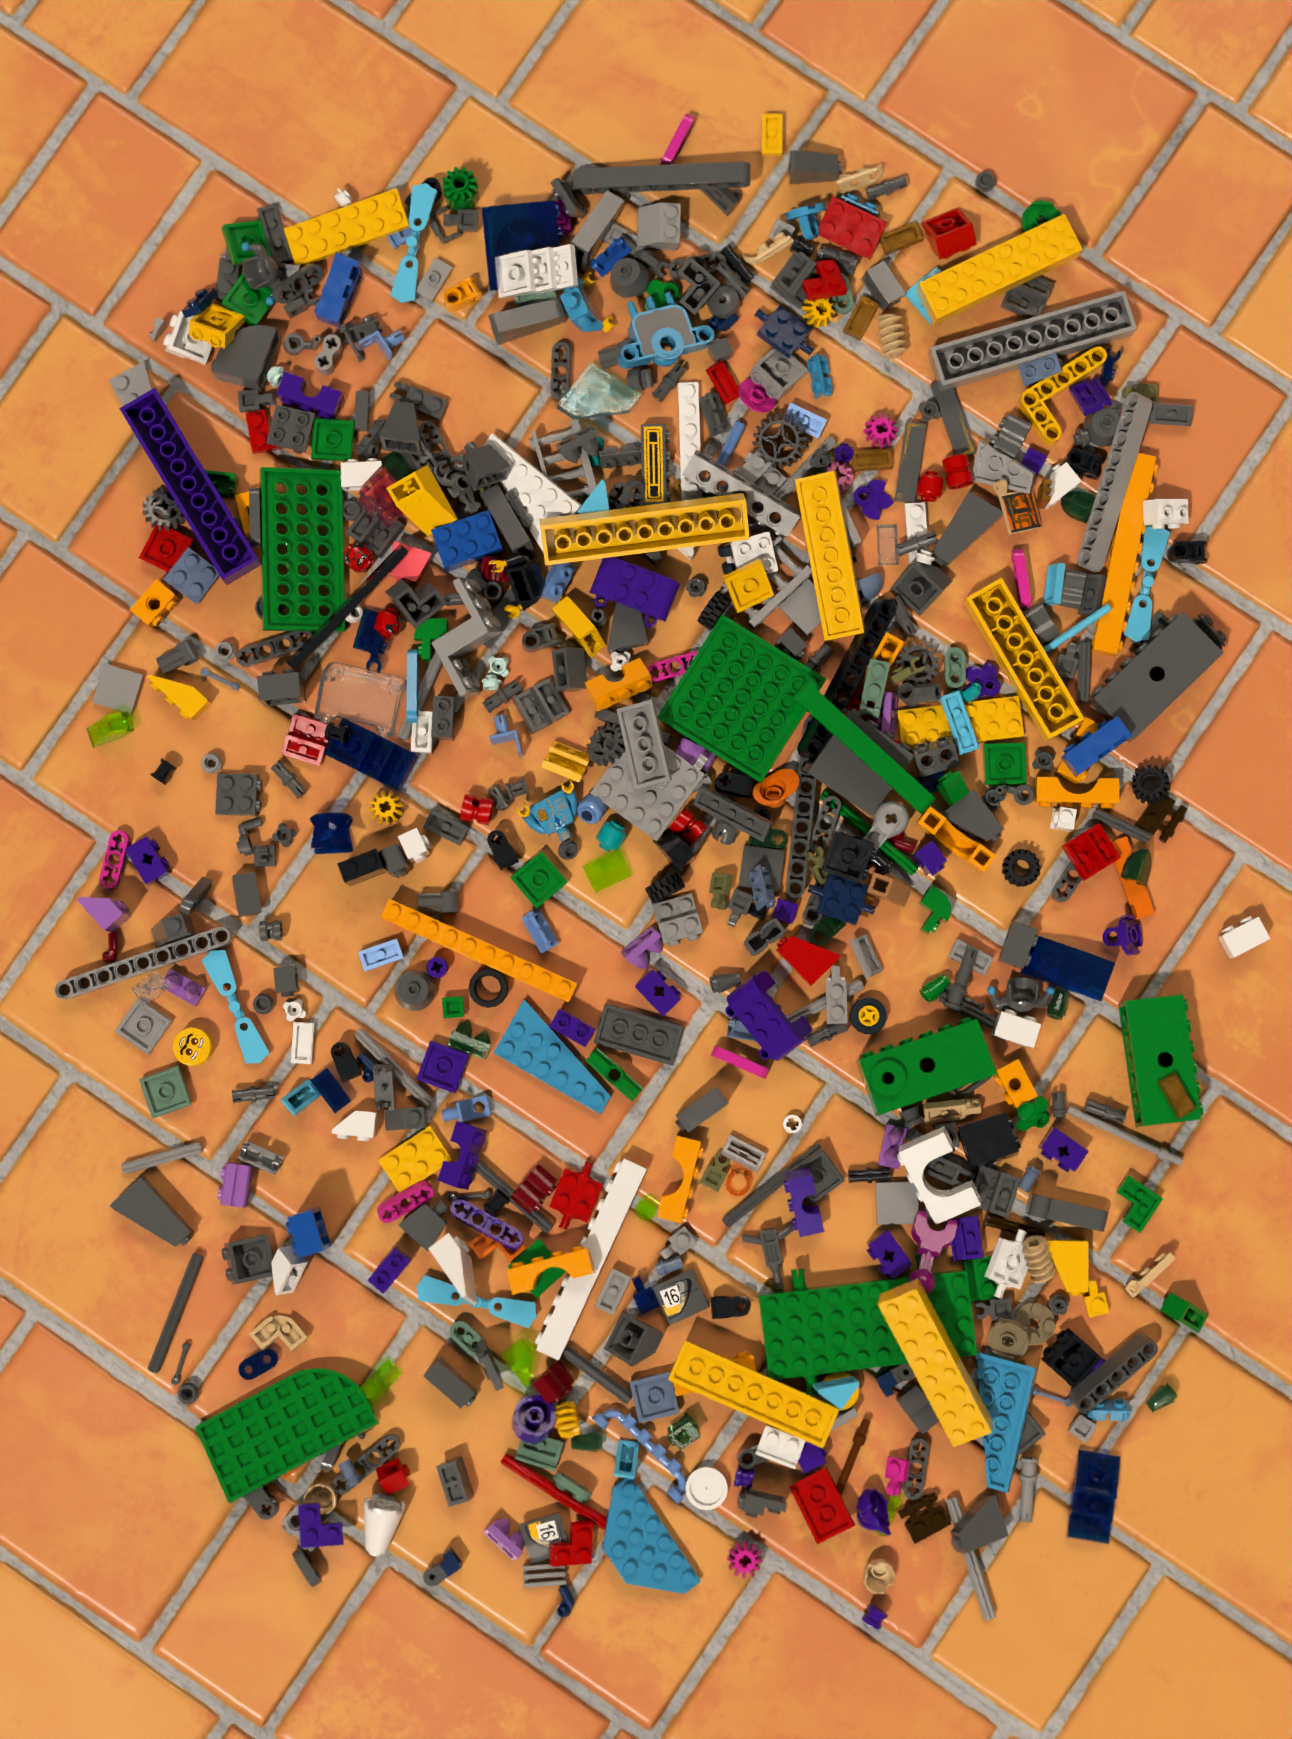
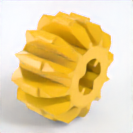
(816, 317)
(383, 801)
(567, 1419)

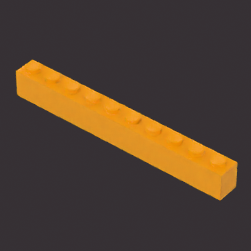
(1122, 558)
(479, 950)

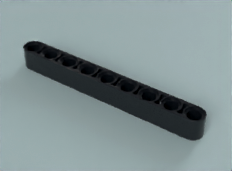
(853, 671)

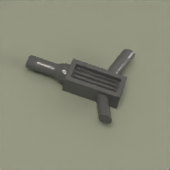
(770, 1244)

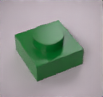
(453, 1007)

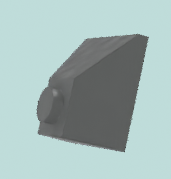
(921, 585)
(633, 1340)

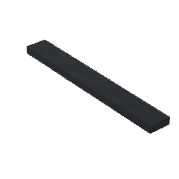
(347, 606)

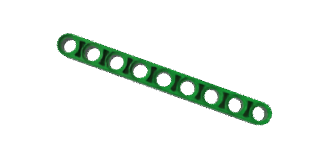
(863, 747)

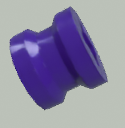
(440, 968)
(744, 1477)
(874, 1616)

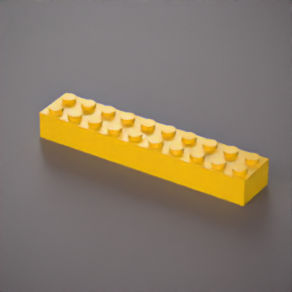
(644, 529)

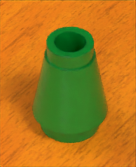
(934, 988)

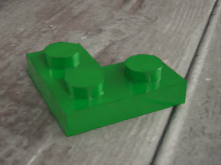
(1143, 1203)

